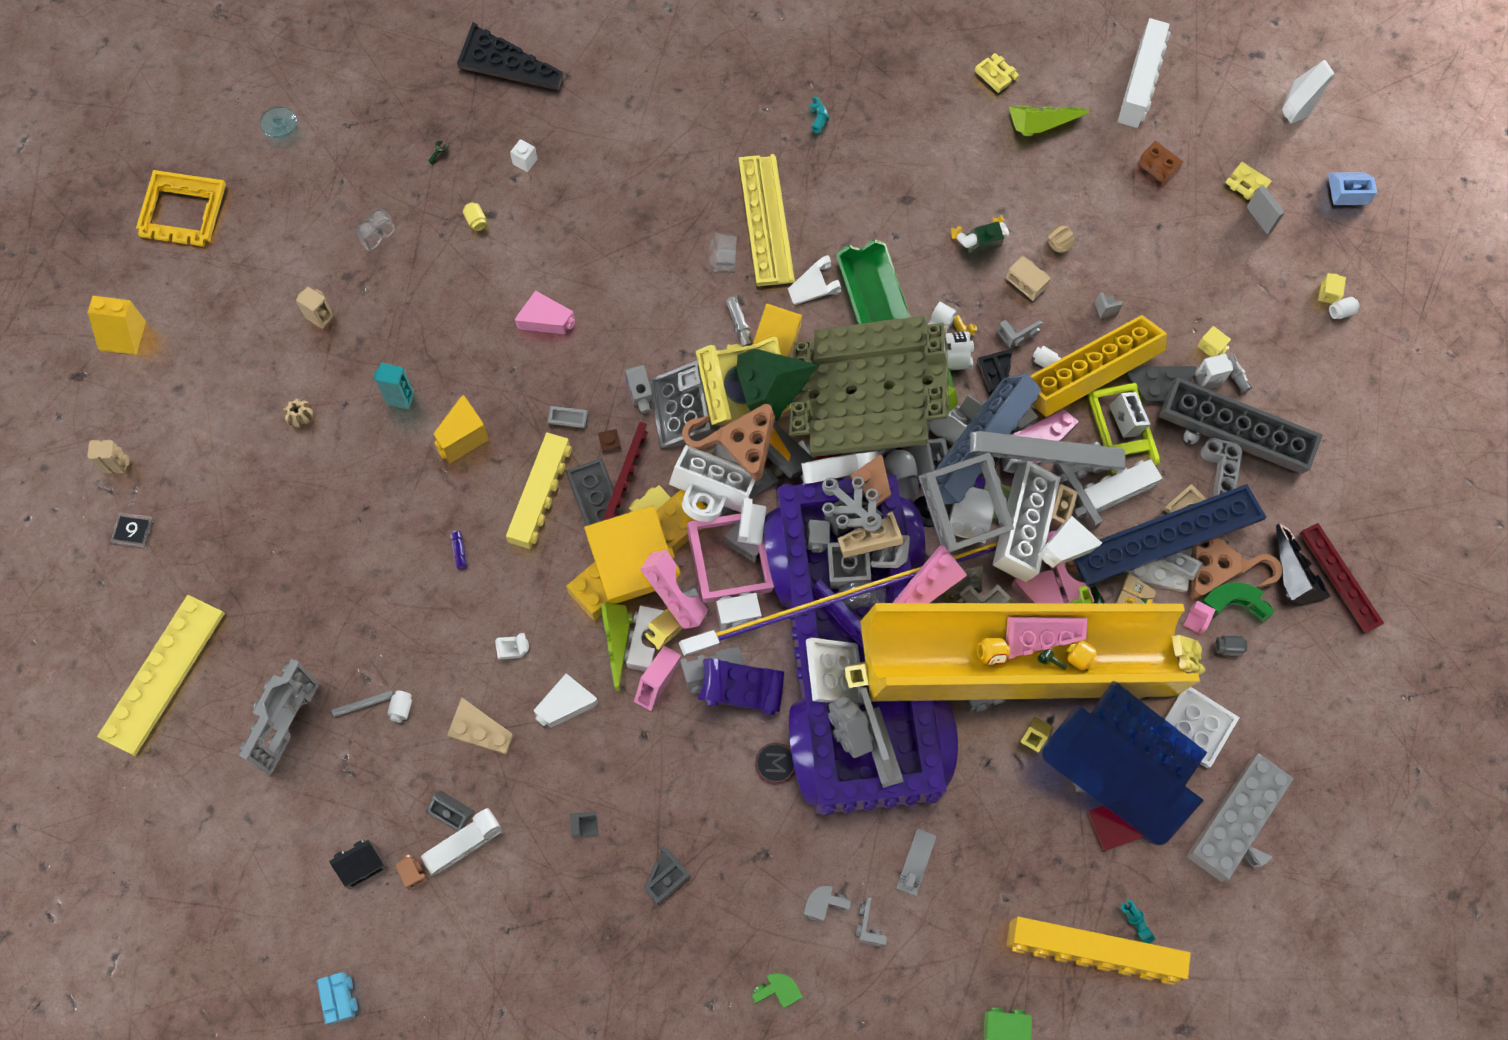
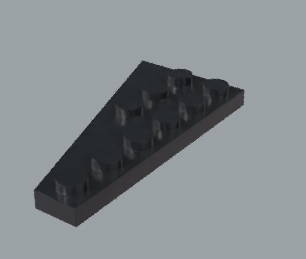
(502, 59)

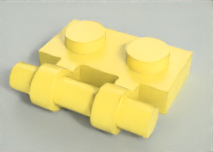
(993, 75)
(1249, 178)
(1189, 653)

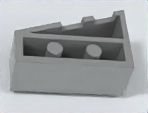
(694, 670)

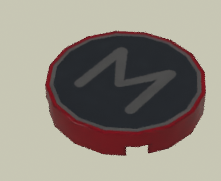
(775, 763)

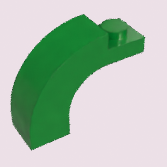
(1239, 594)

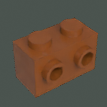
(1160, 162)

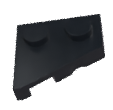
(995, 368)

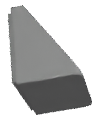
(1257, 858)

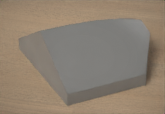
(892, 556)

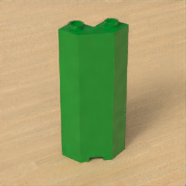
(872, 283)

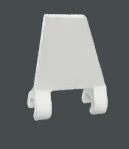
(812, 285)

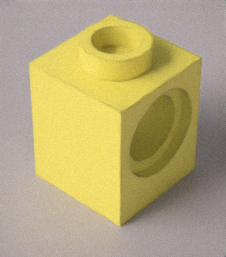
(1332, 288)
(1214, 342)

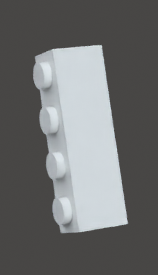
(1123, 485)

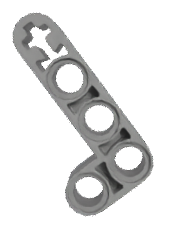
(1224, 462)

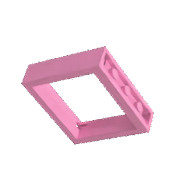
(707, 596)

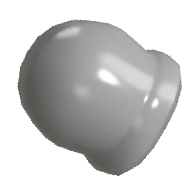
(905, 468)

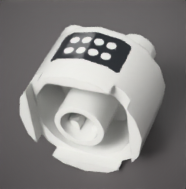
(959, 350)

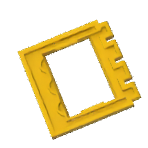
(184, 185)

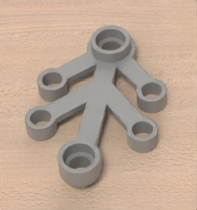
(852, 506)

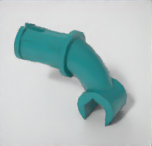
(822, 115)
(1136, 918)

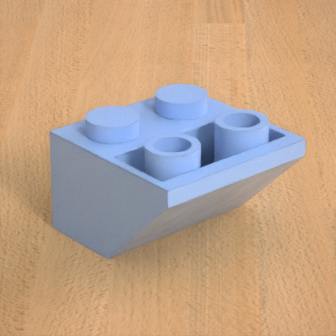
(1352, 188)

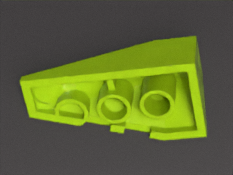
(1036, 120)
(617, 631)

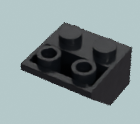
(358, 863)

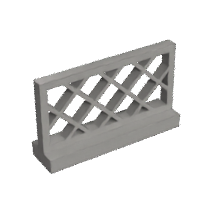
(882, 748)

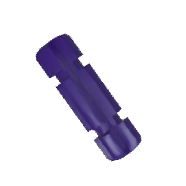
(458, 549)

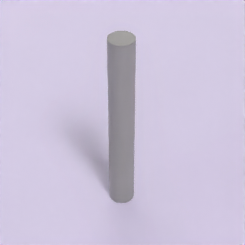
(362, 703)

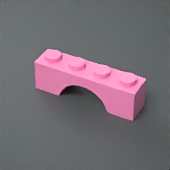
(660, 572)
(1068, 585)

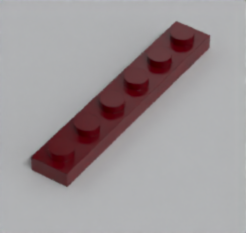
(628, 468)
(1341, 578)

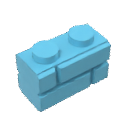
(336, 998)

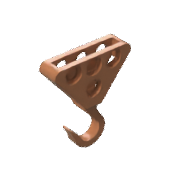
(744, 427)
(1235, 566)

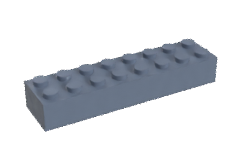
(997, 415)

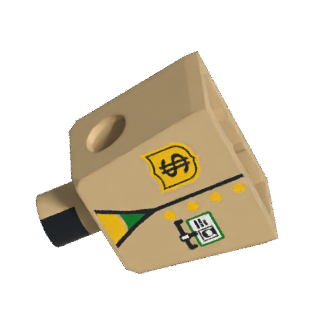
(1135, 592)

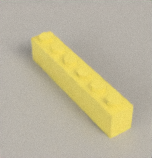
(538, 491)

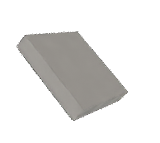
(1265, 209)

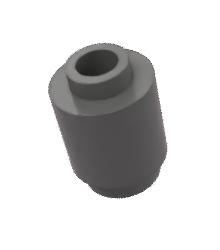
(1230, 645)

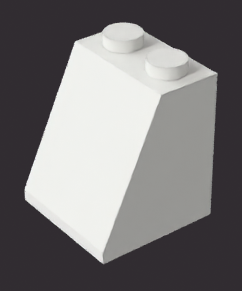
(972, 514)

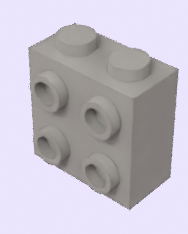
(850, 727)

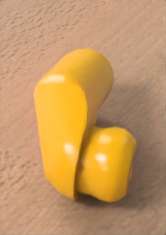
(961, 327)

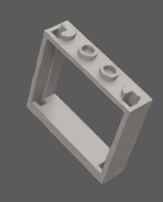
(938, 510)

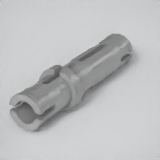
(742, 329)

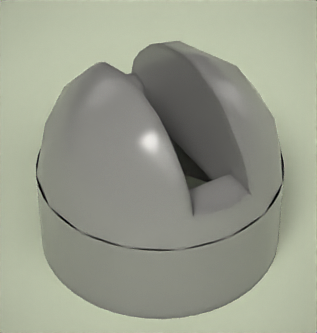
(1192, 436)

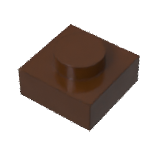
(609, 440)

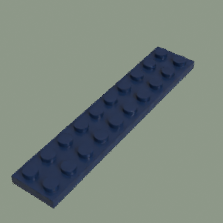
(1170, 534)

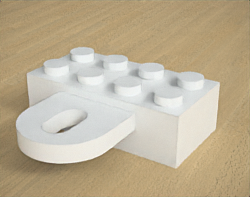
(710, 481)

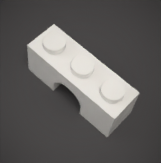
(640, 656)

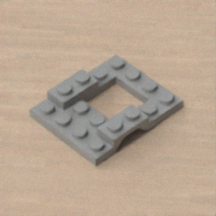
(276, 711)

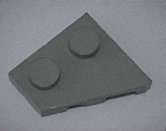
(665, 877)

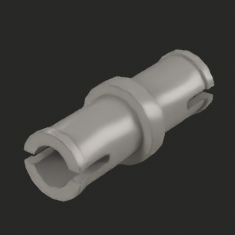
(1238, 375)

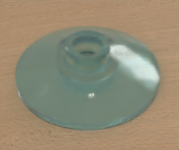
(278, 116)

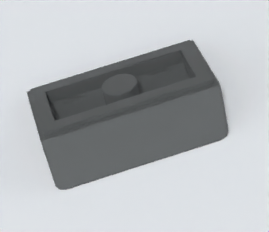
(449, 810)

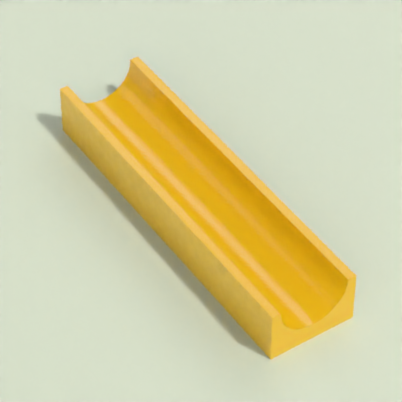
(932, 652)

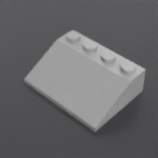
(676, 408)

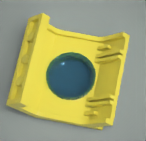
(722, 383)

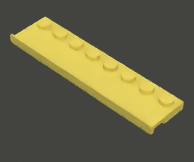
(766, 220)
(160, 675)

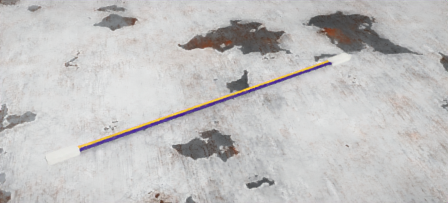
(710, 638)

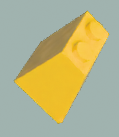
(779, 324)
(116, 325)
(460, 432)

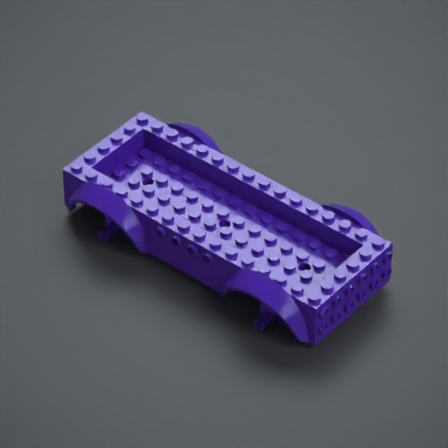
(919, 731)

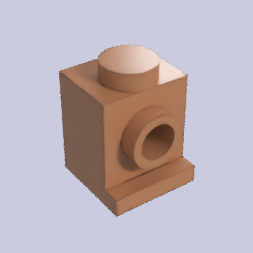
(410, 872)

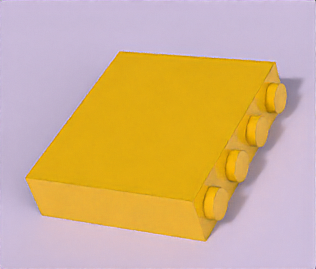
(622, 548)

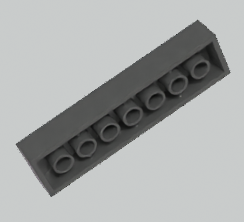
(1241, 424)

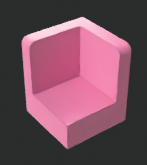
(1199, 618)

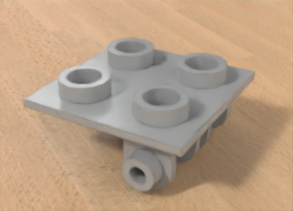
(973, 577)

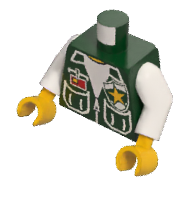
(982, 237)

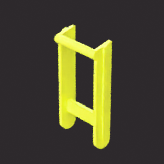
(1146, 444)

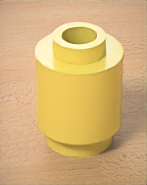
(475, 216)

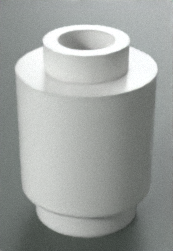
(1344, 308)
(1045, 356)
(399, 706)

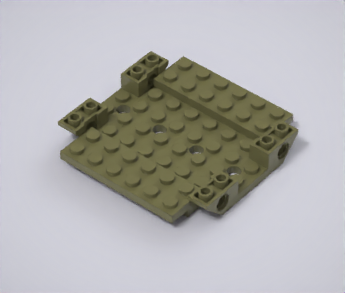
(869, 360)

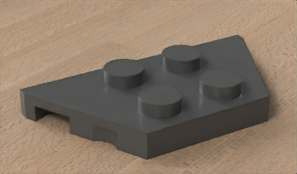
(1155, 381)

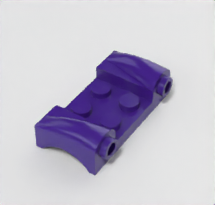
(742, 686)

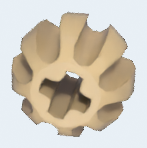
(1061, 238)
(298, 412)

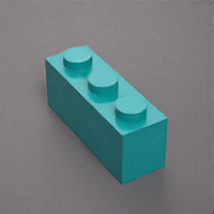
(394, 385)

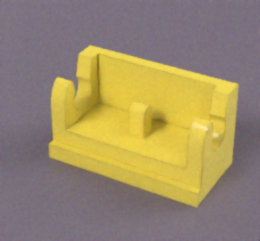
(665, 629)

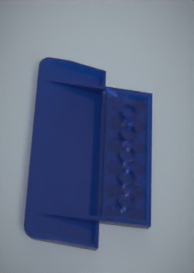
(1129, 762)

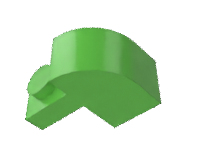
(781, 986)

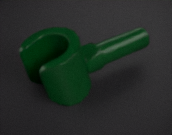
(438, 150)
(1048, 655)

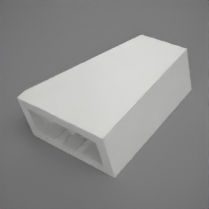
(1068, 543)
(564, 702)

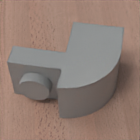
(820, 900)

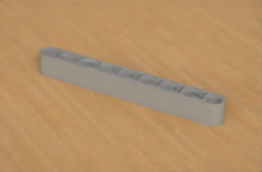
(1047, 451)

